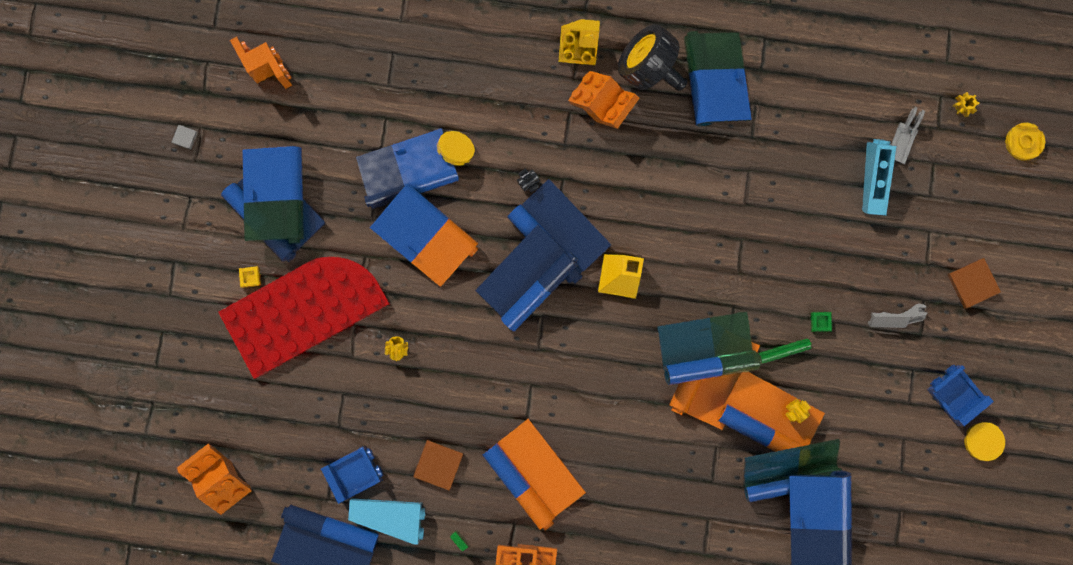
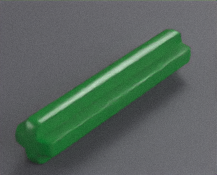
(785, 350)

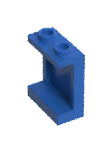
(959, 395)
(352, 474)

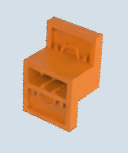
(262, 62)
(603, 99)
(214, 479)
(525, 555)

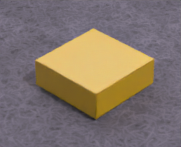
(249, 277)

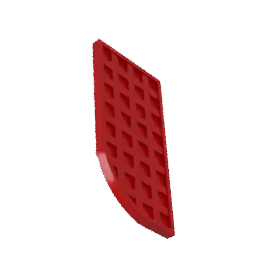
(301, 311)

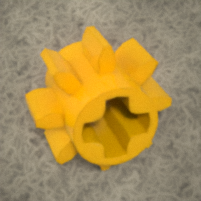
(971, 103)
(396, 348)
(798, 411)

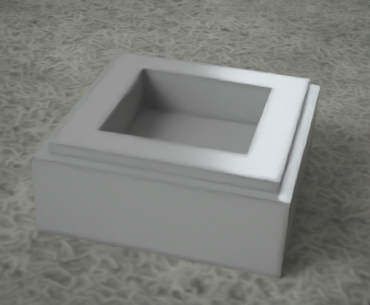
(184, 137)

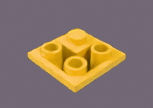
(579, 42)
(620, 275)

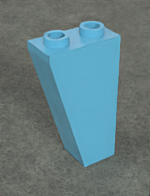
(878, 176)
(390, 517)

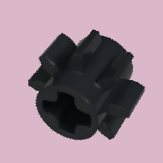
(528, 180)

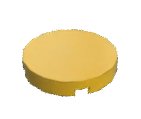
(1025, 141)
(455, 148)
(984, 441)

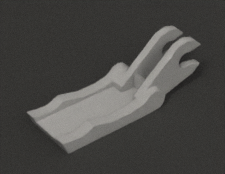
(905, 135)
(901, 320)

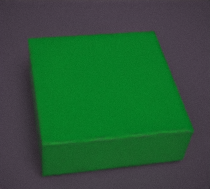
(821, 321)
(459, 540)

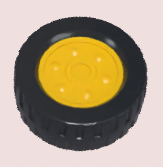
(650, 59)

